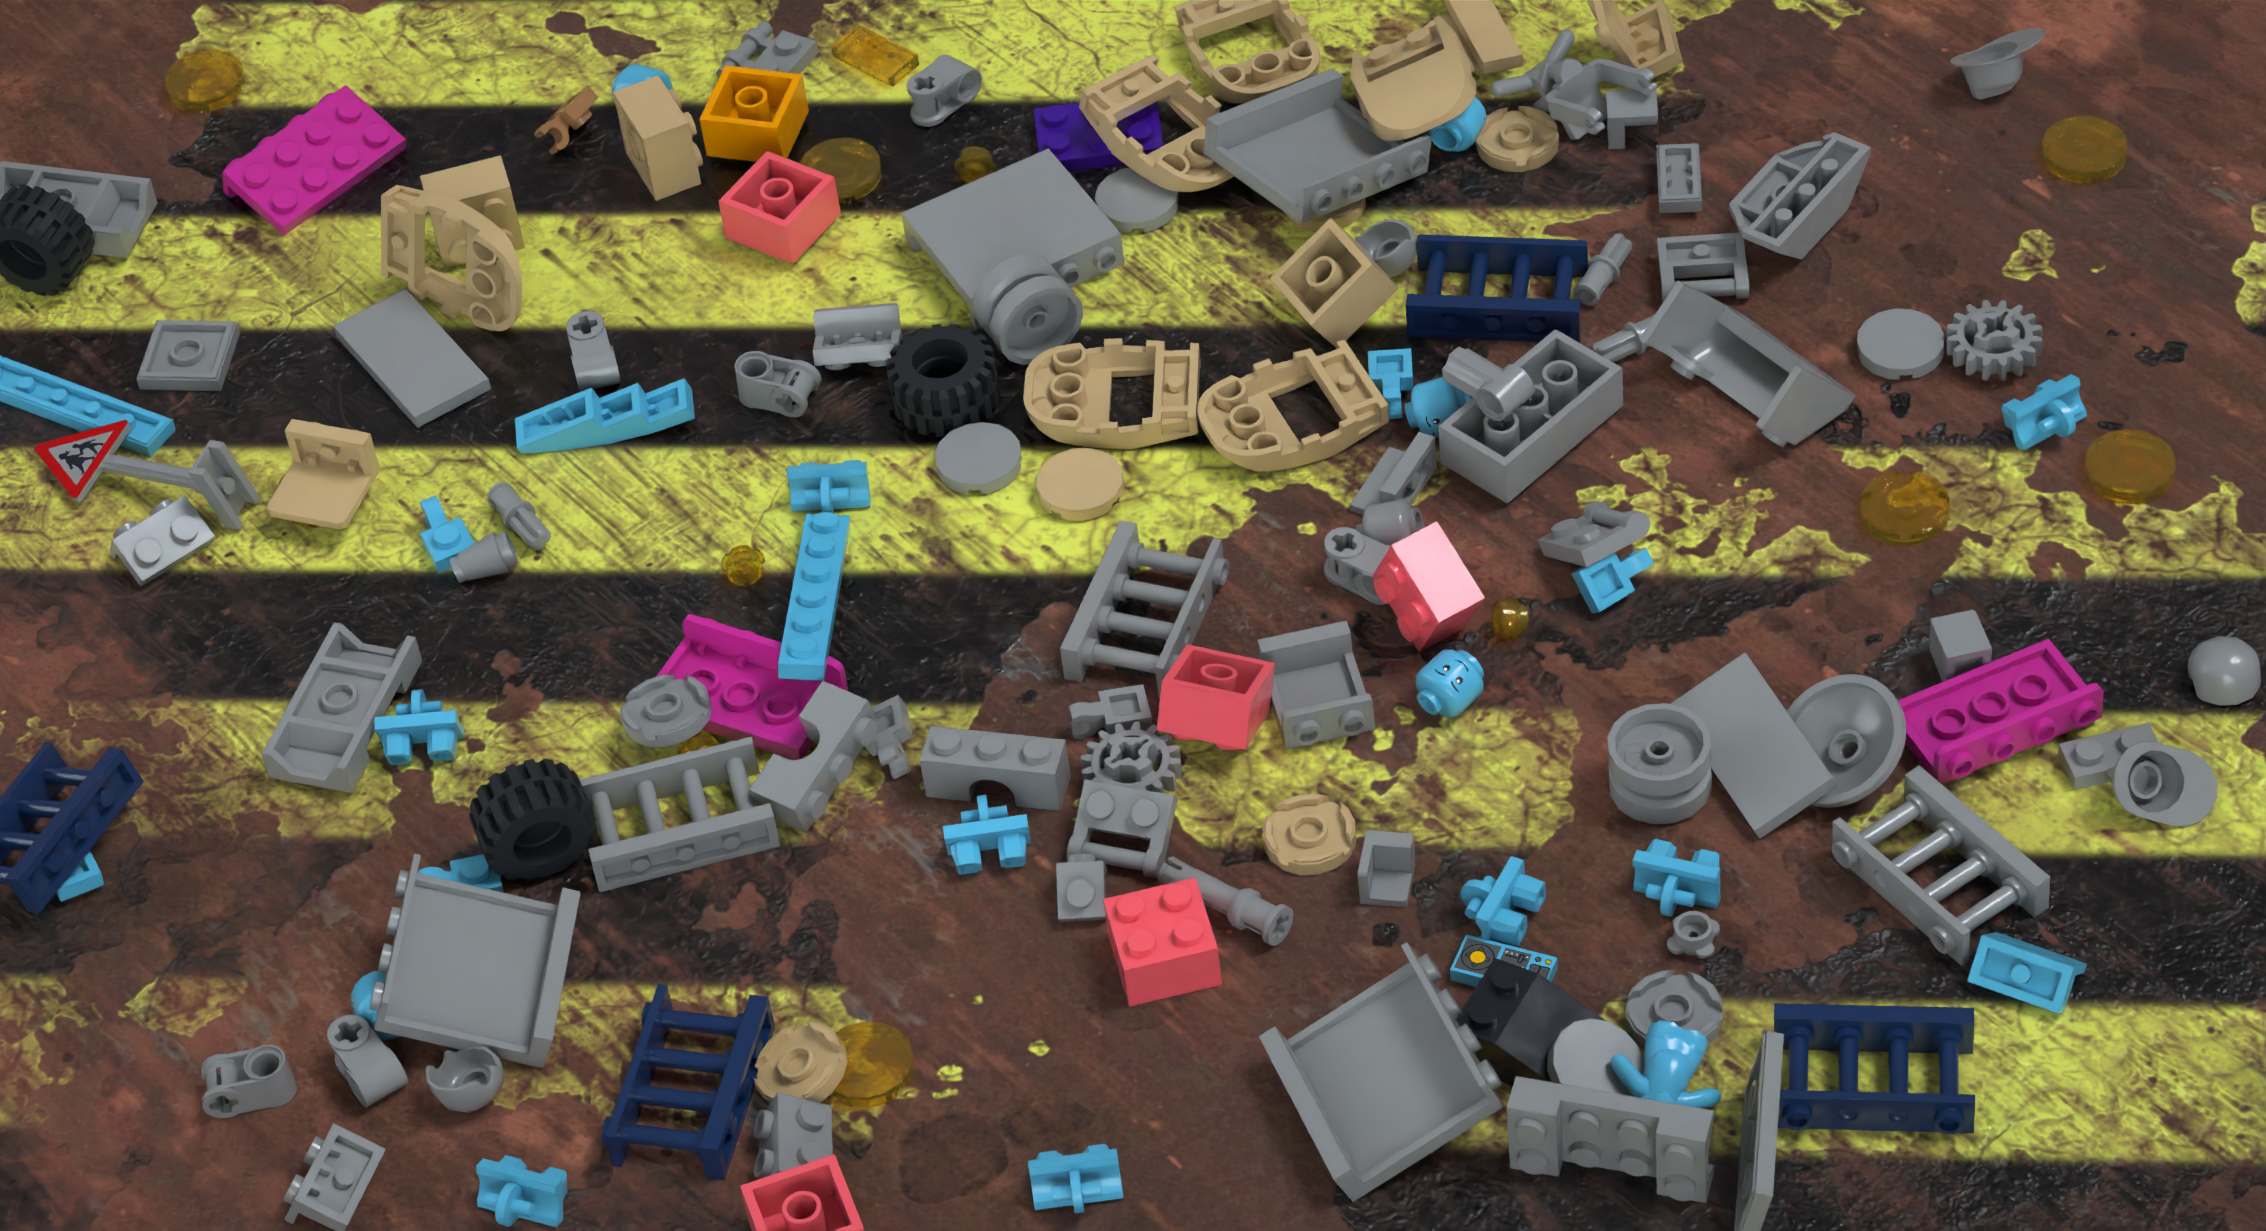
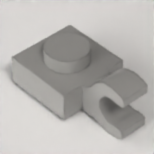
(1114, 706)
(891, 731)

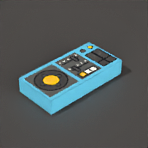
(1478, 953)

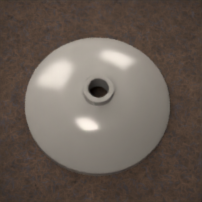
(1849, 716)

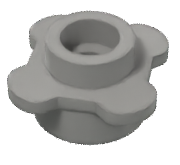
(1693, 934)

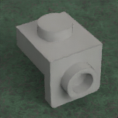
(1081, 888)

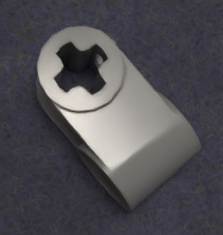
(942, 90)
(591, 351)
(772, 385)
(1355, 564)
(364, 1060)
(248, 1079)

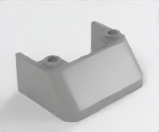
(1746, 364)

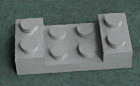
(110, 203)
(334, 710)
(1610, 1132)

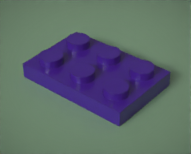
(1077, 143)

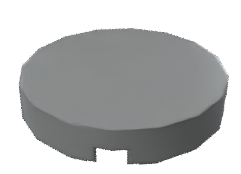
(1135, 202)
(1900, 343)
(978, 458)
(666, 711)
(1680, 999)
(1584, 1055)

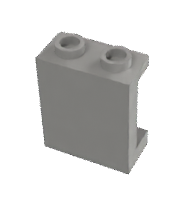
(1317, 685)

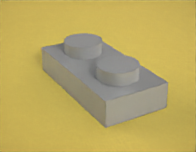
(2090, 757)

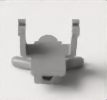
(1571, 89)

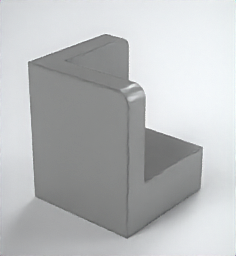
(1628, 108)
(1958, 644)
(1386, 868)

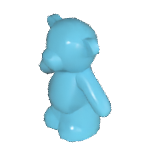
(1669, 1062)

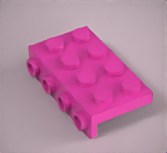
(313, 160)
(745, 685)
(1998, 711)

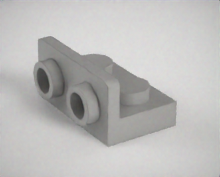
(335, 1180)

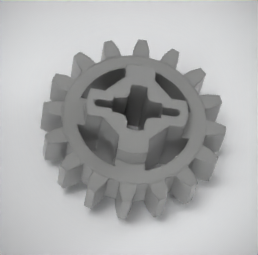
(1997, 339)
(1133, 759)

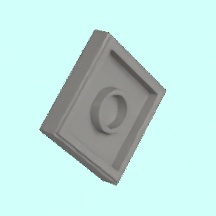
(188, 355)

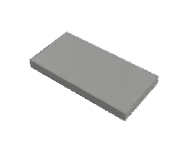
(412, 357)
(1757, 746)
(1759, 1135)

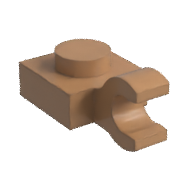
(571, 113)

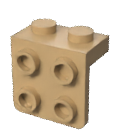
(1641, 39)
(327, 475)

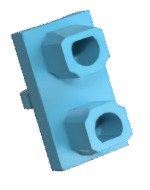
(2048, 412)
(829, 486)
(416, 724)
(987, 830)
(1677, 880)
(1494, 902)
(1075, 1178)
(521, 1193)

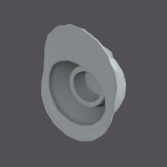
(1998, 64)
(2164, 784)

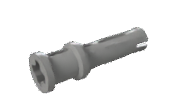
(1242, 907)

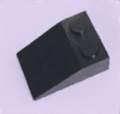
(1518, 1019)

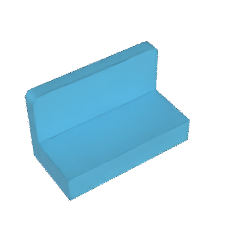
(2024, 971)

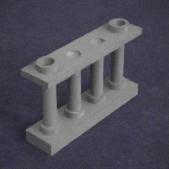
(1113, 585)
(1954, 827)
(684, 846)

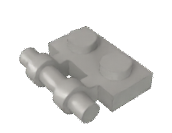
(783, 54)

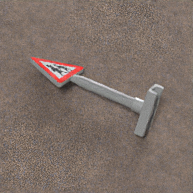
(83, 456)

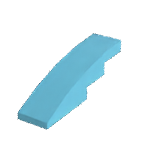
(594, 421)

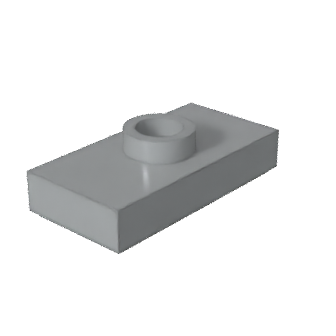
(1679, 178)

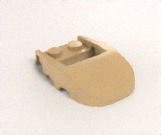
(1266, 70)
(1414, 82)
(1175, 166)
(492, 267)
(1072, 389)
(1253, 433)

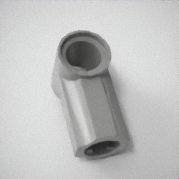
(1494, 388)

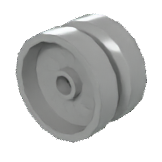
(1026, 307)
(1659, 763)

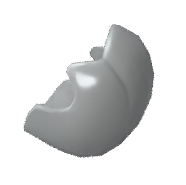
(1390, 245)
(2224, 671)
(466, 1078)

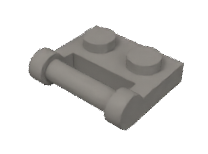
(1704, 257)
(1587, 538)
(1124, 813)

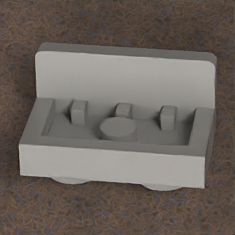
(856, 335)
(161, 540)
(791, 1134)

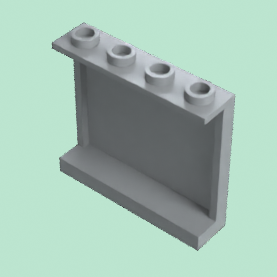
(1310, 149)
(1015, 212)
(474, 967)
(1386, 1077)

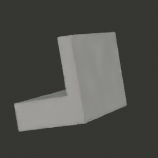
(1398, 474)

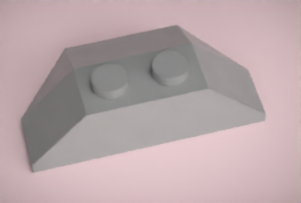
(1800, 194)

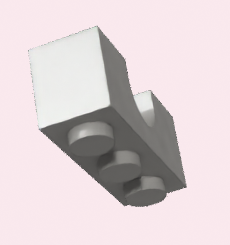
(1028, 765)
(801, 787)

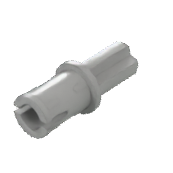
(1602, 270)
(1623, 342)
(518, 515)

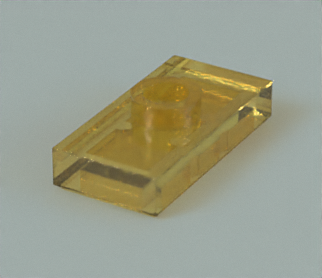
(875, 55)

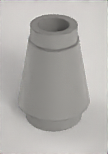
(485, 558)

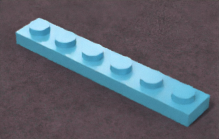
(814, 597)

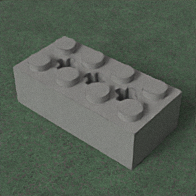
(1570, 400)

